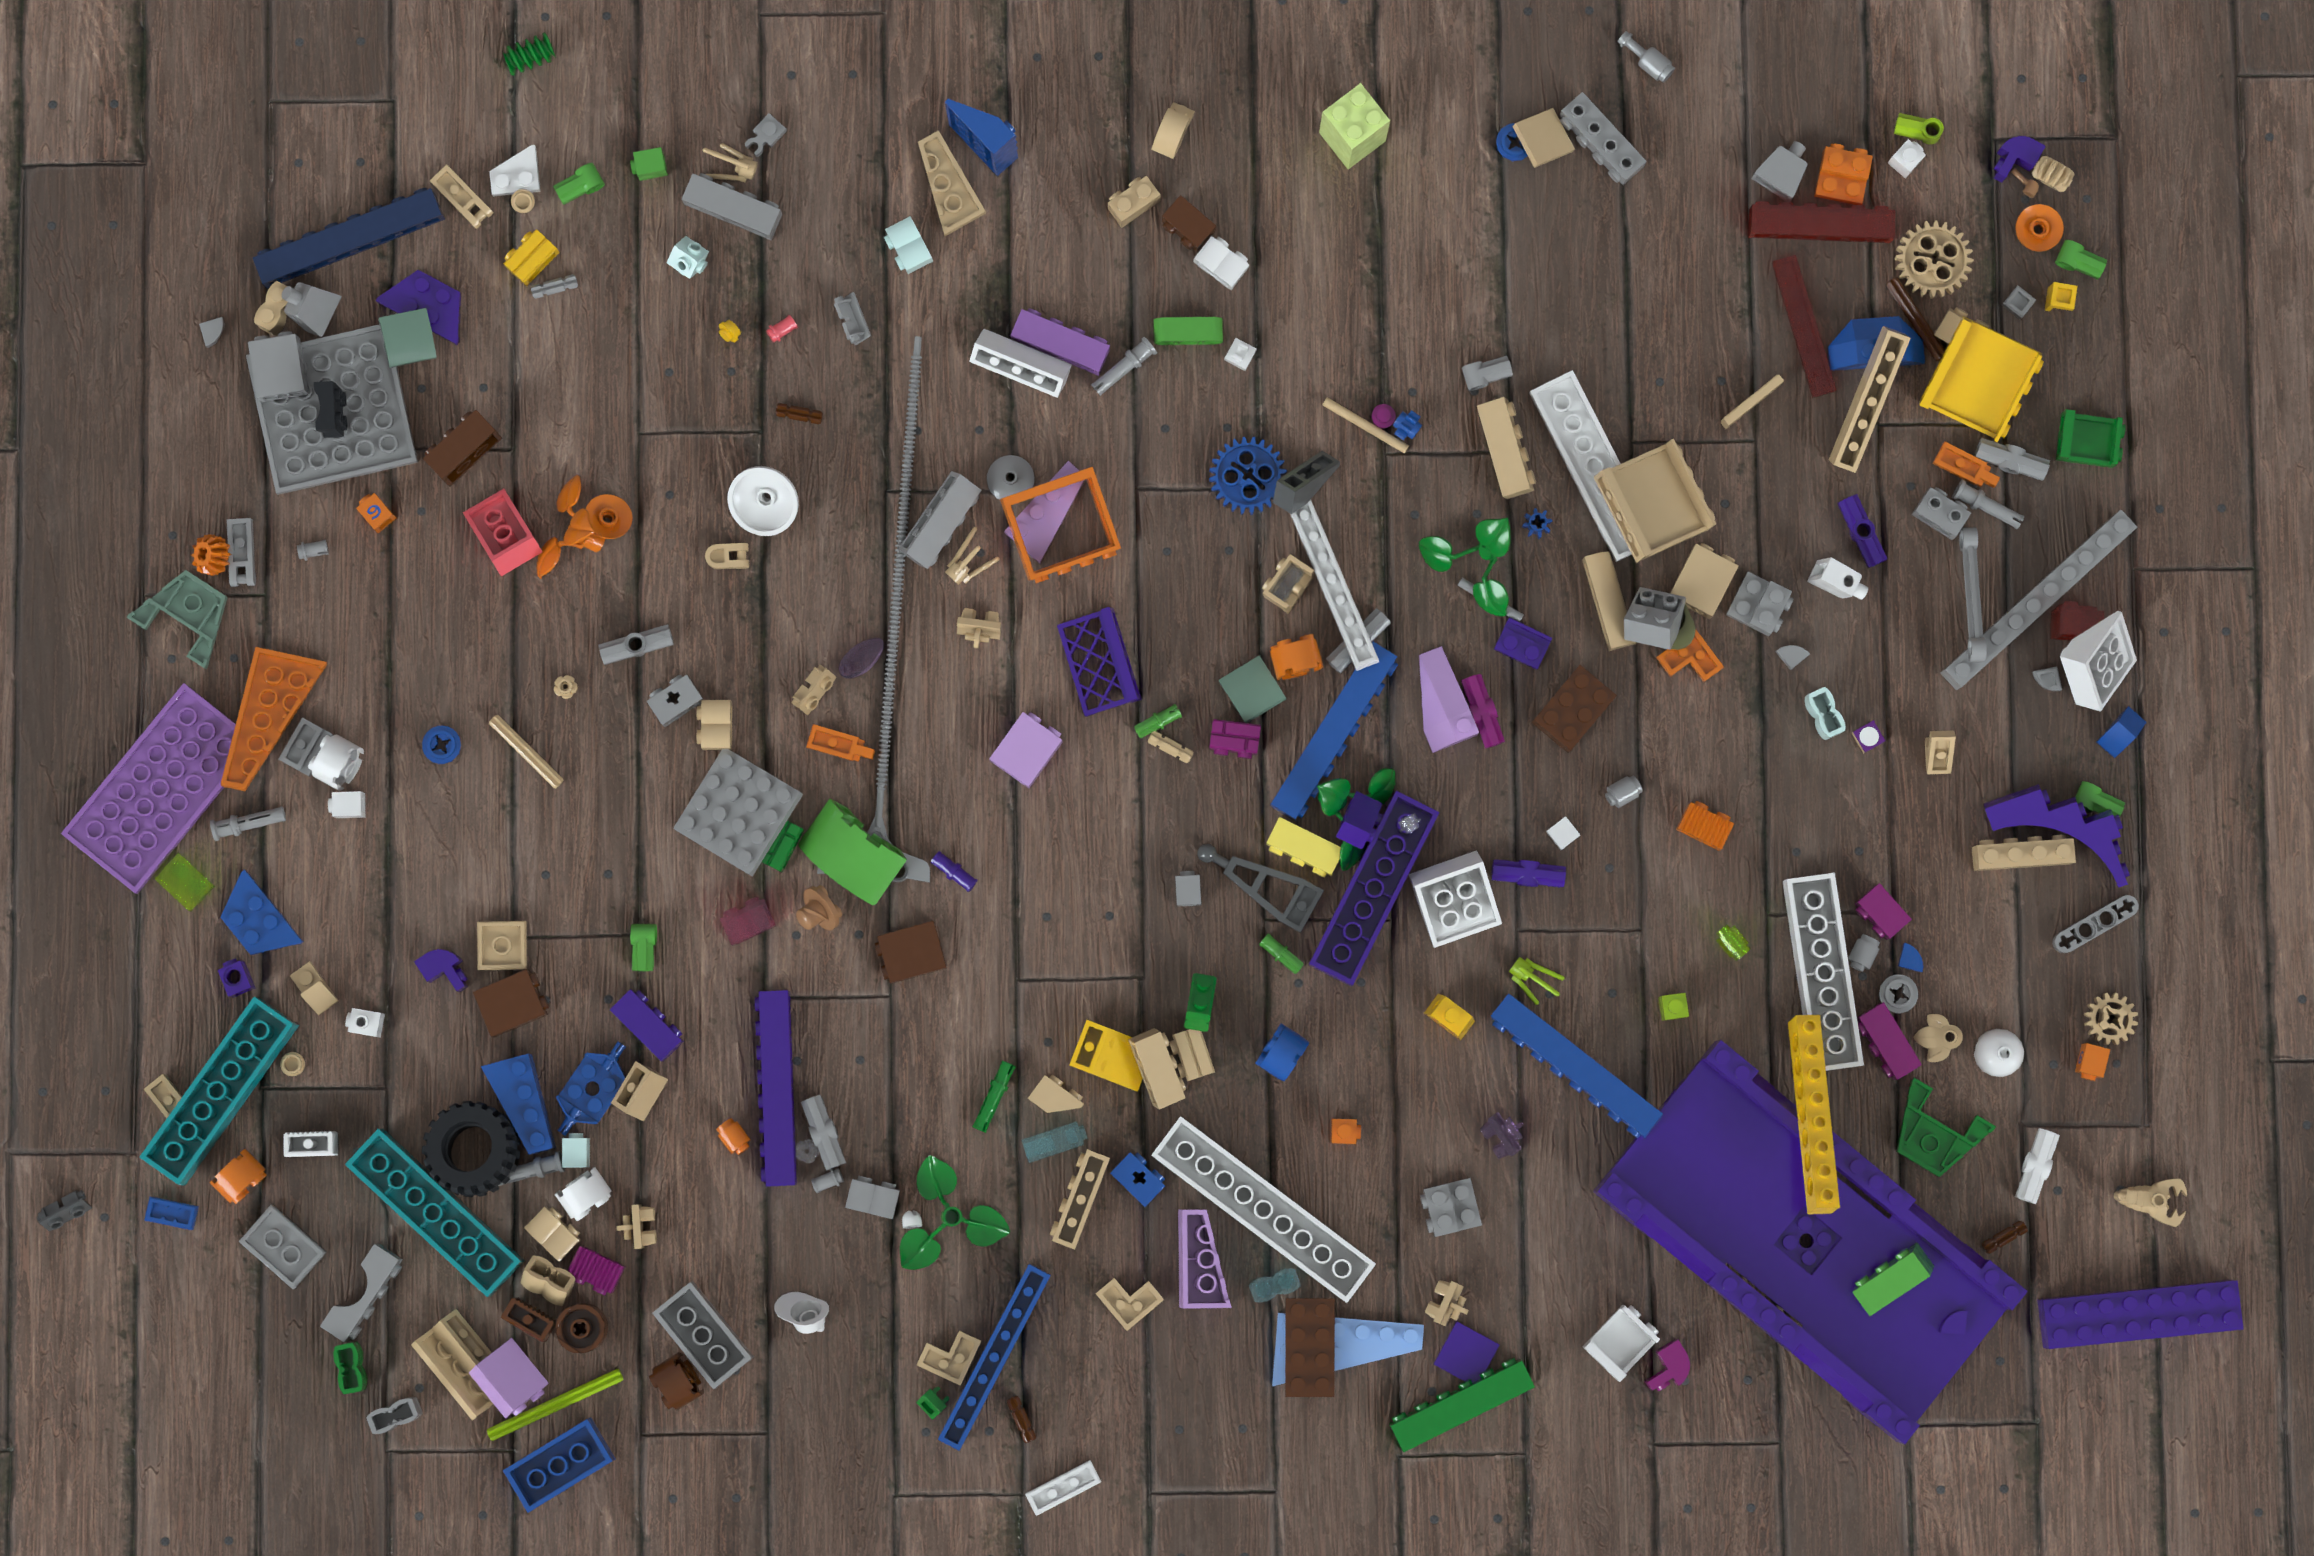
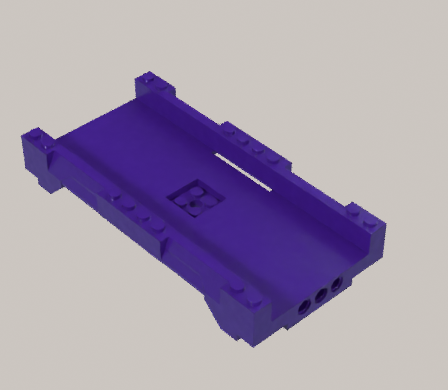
(1729, 1188)

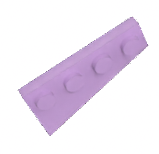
(1045, 514)

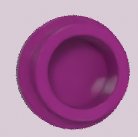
(1383, 416)

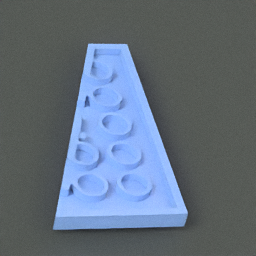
(1357, 1342)

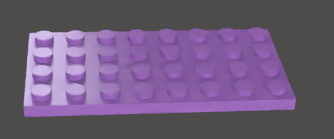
(155, 790)

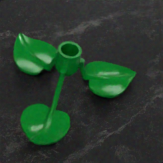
(1493, 543)
(1334, 796)
(984, 1228)

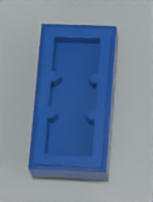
(171, 1213)

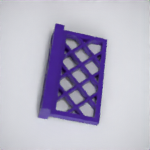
(1118, 654)

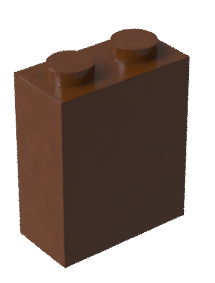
(910, 952)
(511, 1002)

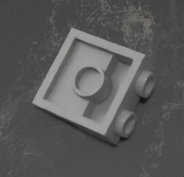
(1760, 604)
(1451, 1207)

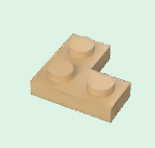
(1127, 1308)
(951, 1364)

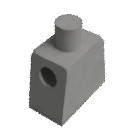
(1782, 171)
(310, 307)

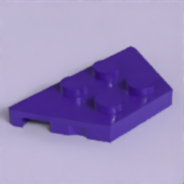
(426, 292)

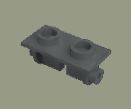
(54, 1216)

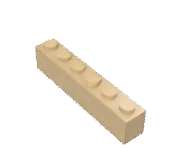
(1869, 399)

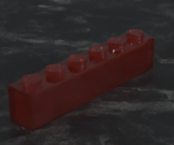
(1821, 223)

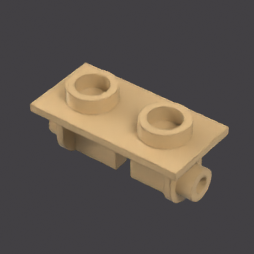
(821, 681)

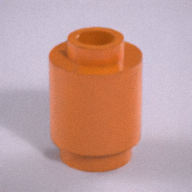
(733, 1136)

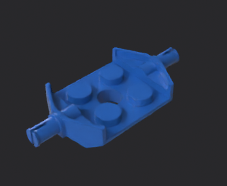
(575, 1100)

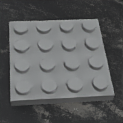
(738, 811)

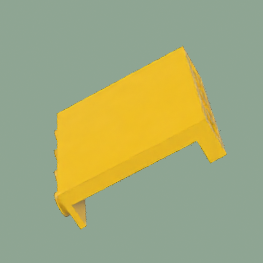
(1982, 378)

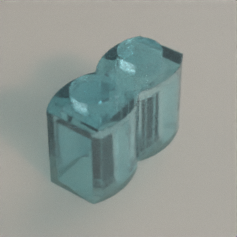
(1267, 1287)

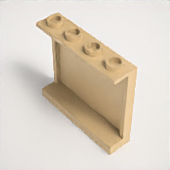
(1655, 500)

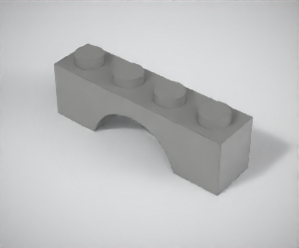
(379, 1267)

